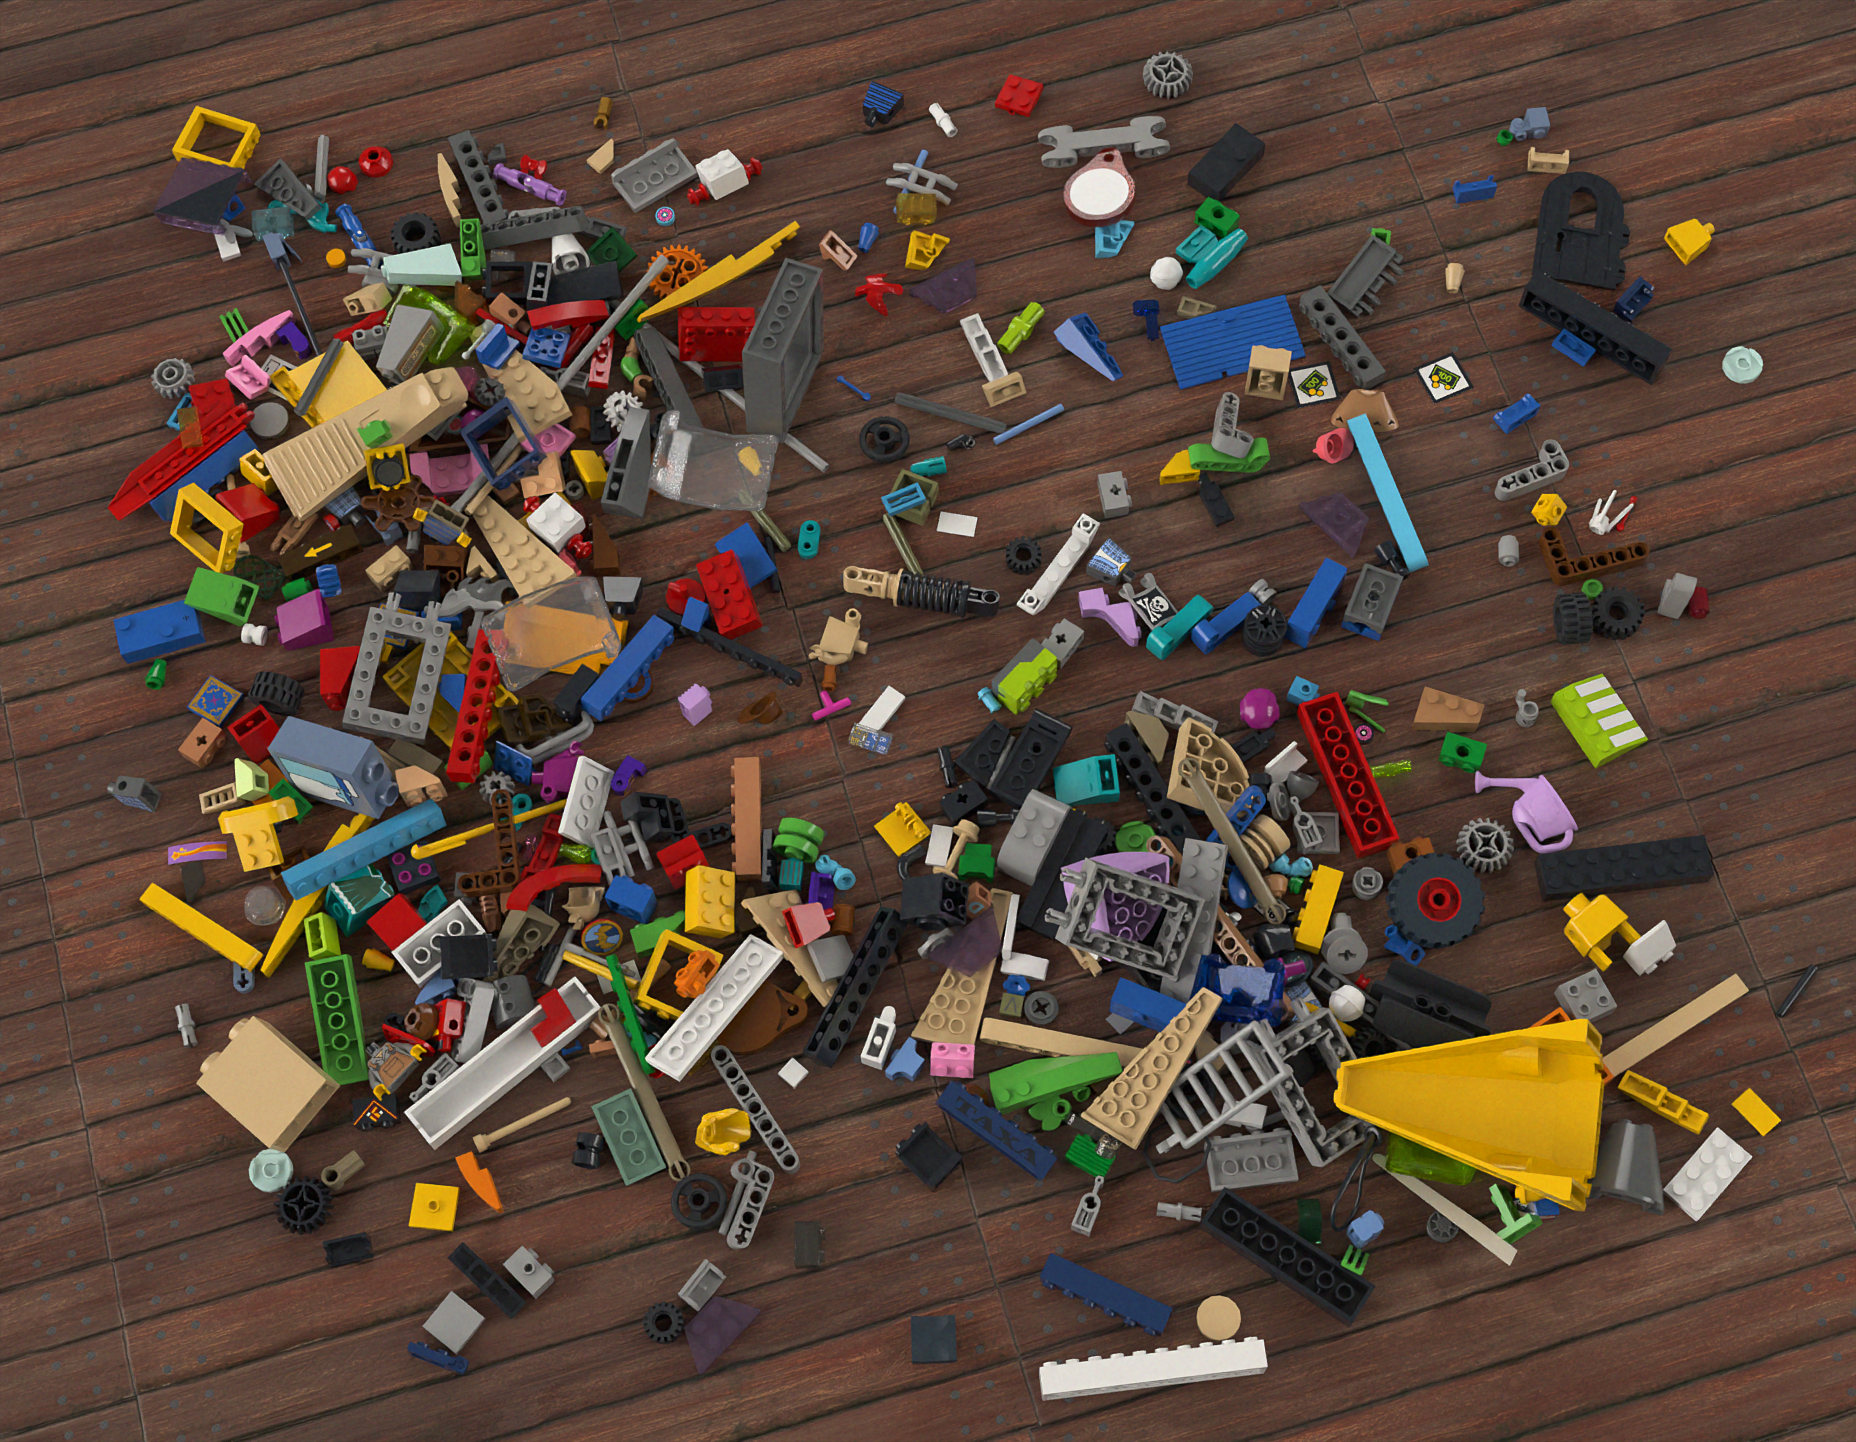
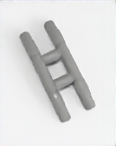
(915, 172)
(364, 269)
(638, 845)

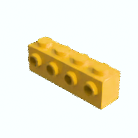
(1318, 909)

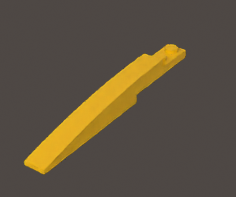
(721, 274)
(307, 906)

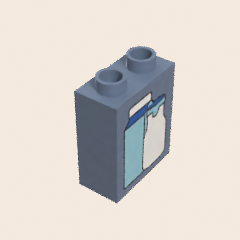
(334, 767)

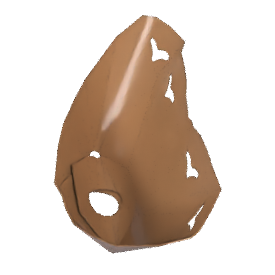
(1366, 401)

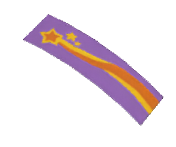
(197, 851)

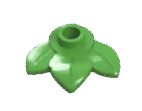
(1047, 1112)

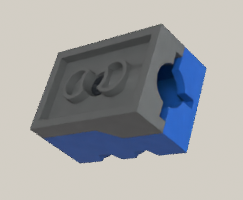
(1371, 602)

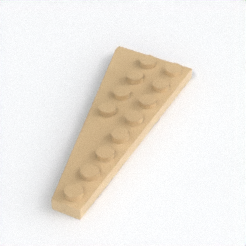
(521, 554)
(960, 1000)
(1140, 1090)

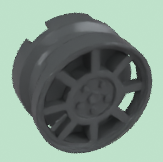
(1441, 1228)

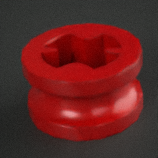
(1362, 982)

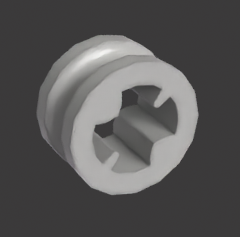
(569, 488)

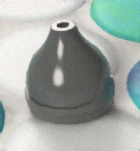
(1301, 785)

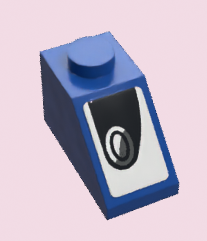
(1544, 1208)

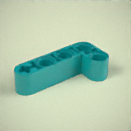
(1166, 639)

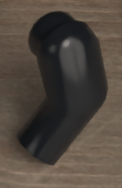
(961, 441)

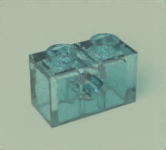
(273, 220)

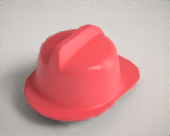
(1335, 445)

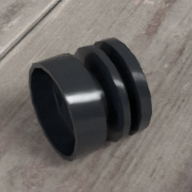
(1261, 640)

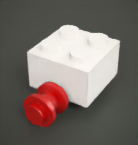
(722, 176)
(557, 524)

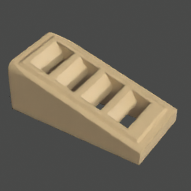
(232, 801)

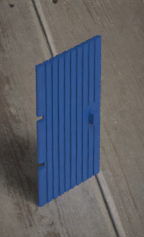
(1224, 340)

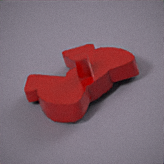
(530, 164)

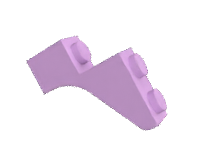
(1119, 616)

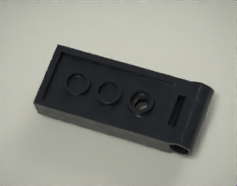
(1024, 767)

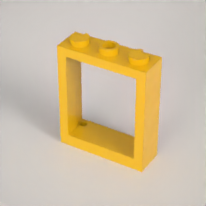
(194, 126)
(192, 498)
(681, 943)

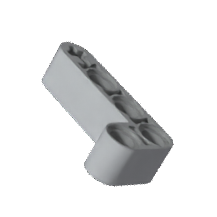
(1225, 435)
(1510, 486)
(1676, 595)
(478, 1004)
(746, 1204)

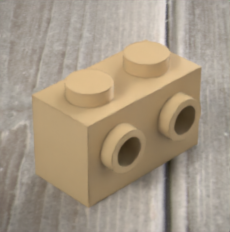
(388, 567)

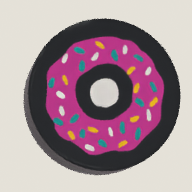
(1364, 733)

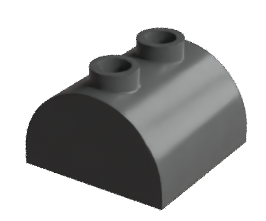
(511, 1000)

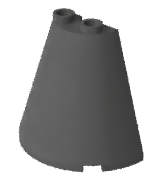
(1629, 1167)

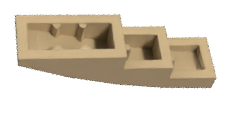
(449, 188)

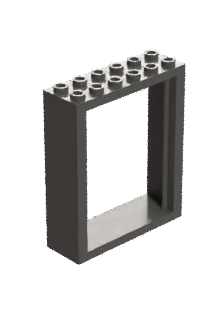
(783, 349)

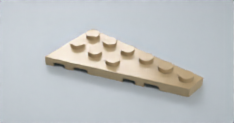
(768, 912)

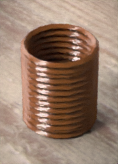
(580, 421)
(843, 920)

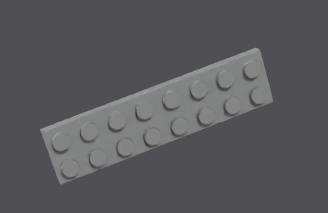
(1203, 875)

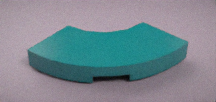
(432, 903)

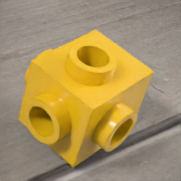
(1549, 509)

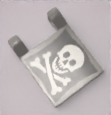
(1150, 603)

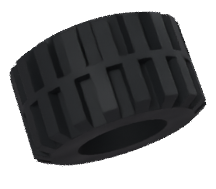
(414, 225)
(1572, 618)
(276, 693)

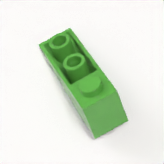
(472, 250)
(647, 935)

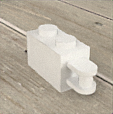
(879, 1039)

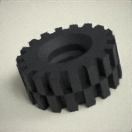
(1626, 603)

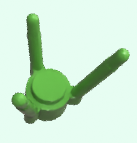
(1357, 700)

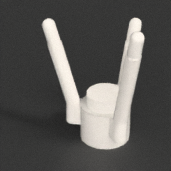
(1600, 523)

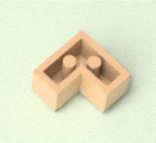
(548, 480)

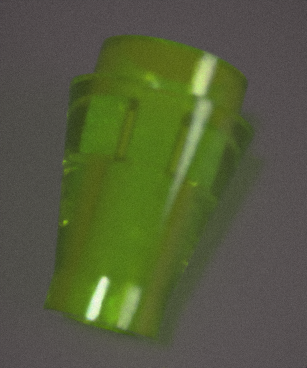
(578, 853)

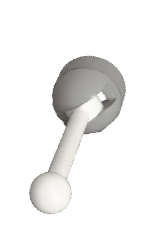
(487, 327)

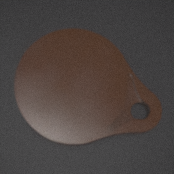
(763, 1020)

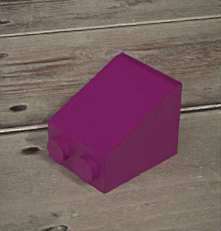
(304, 621)

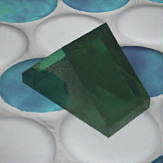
(1309, 1219)

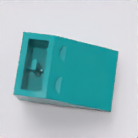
(1087, 781)

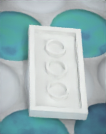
(586, 801)
(1706, 1174)

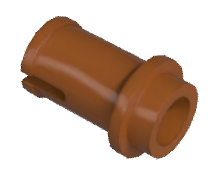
(829, 683)

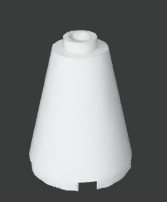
(568, 254)

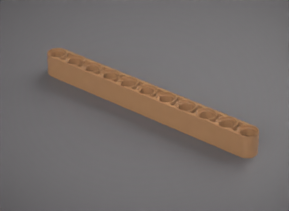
(1229, 930)

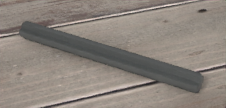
(951, 413)

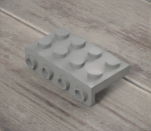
(653, 175)
(1251, 1160)

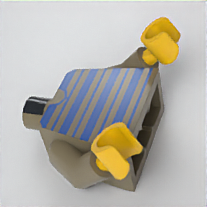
(443, 524)

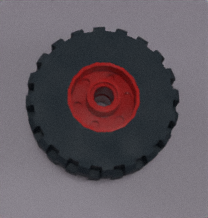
(1456, 894)

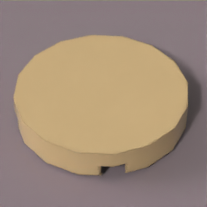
(1218, 1318)

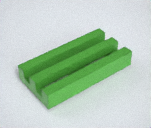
(230, 316)
(1357, 1256)

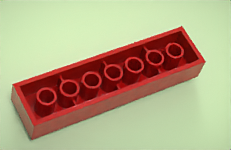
(1347, 775)

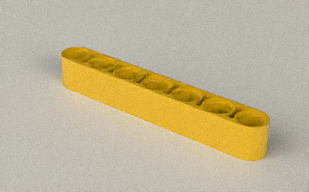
(201, 927)

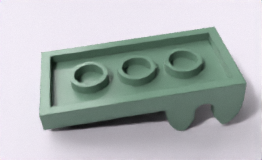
(628, 1137)

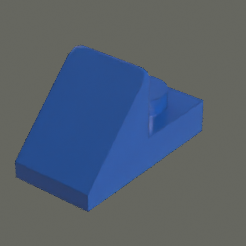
(696, 615)

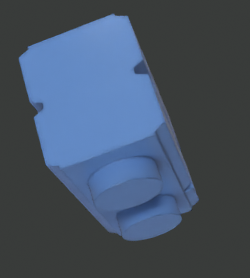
(1365, 1229)

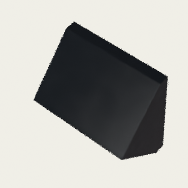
(418, 588)

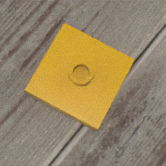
(434, 1207)

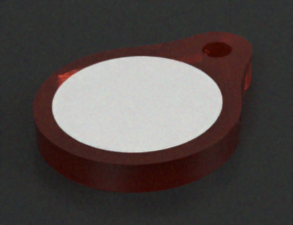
(1100, 191)

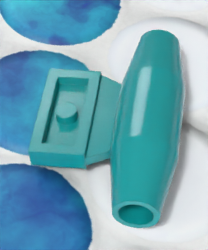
(1209, 253)

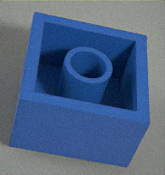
(631, 899)

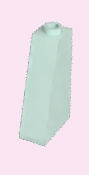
(423, 267)

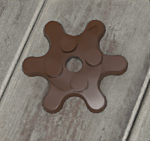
(404, 514)

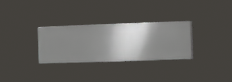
(1169, 713)

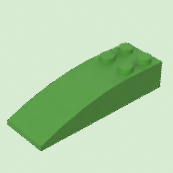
(338, 1018)

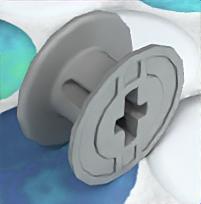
(1344, 950)

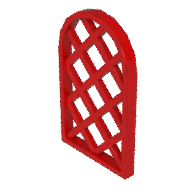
(388, 1031)

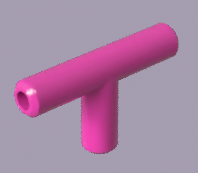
(830, 707)

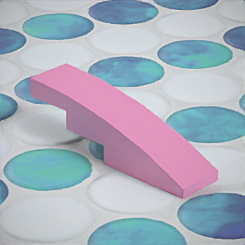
(258, 337)

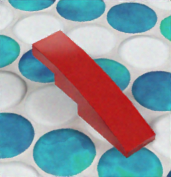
(568, 313)

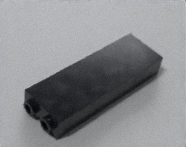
(1076, 840)

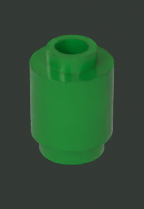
(296, 589)

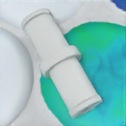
(943, 120)

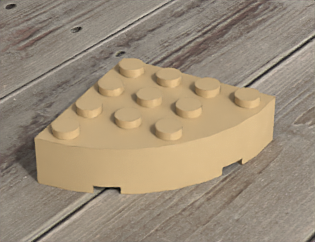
(1217, 763)

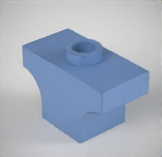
(905, 1062)

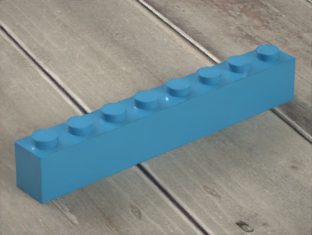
(363, 849)

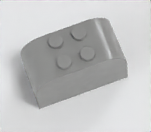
(1031, 837)

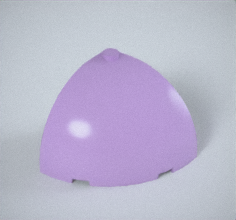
(1118, 911)

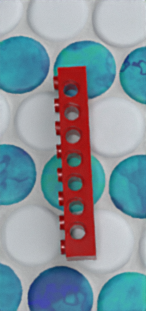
(457, 768)

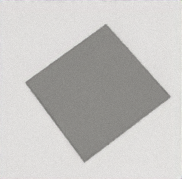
(1119, 1023)

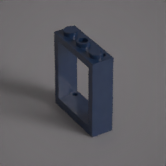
(485, 423)

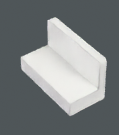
(1288, 760)

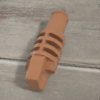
(491, 915)

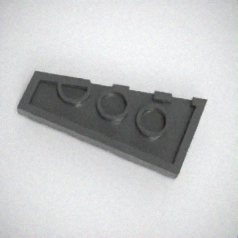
(288, 189)

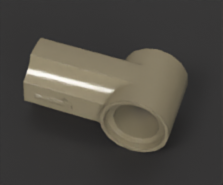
(344, 1169)

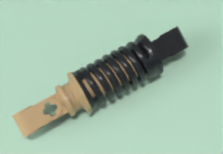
(922, 592)

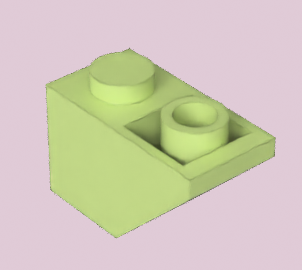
(250, 780)

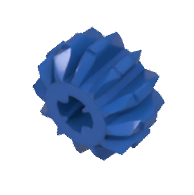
(328, 580)

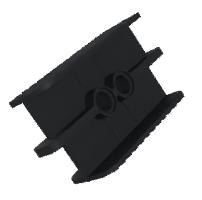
(1427, 1007)

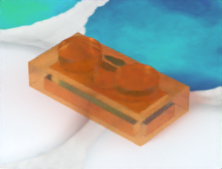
(190, 427)

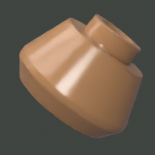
(1277, 884)

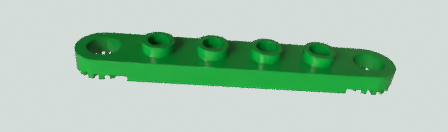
(627, 1006)

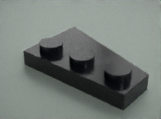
(983, 753)

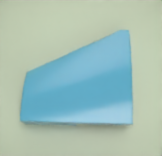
(1111, 238)

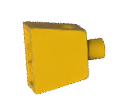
(1689, 239)

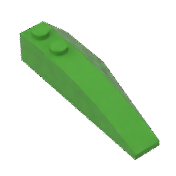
(1049, 1077)

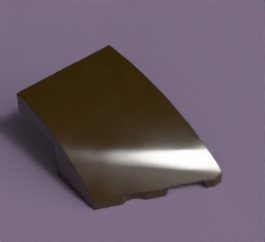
(529, 720)

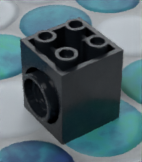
(934, 902)

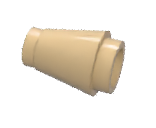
(1454, 276)

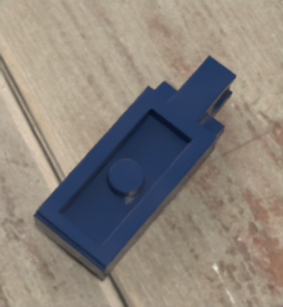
(439, 1358)

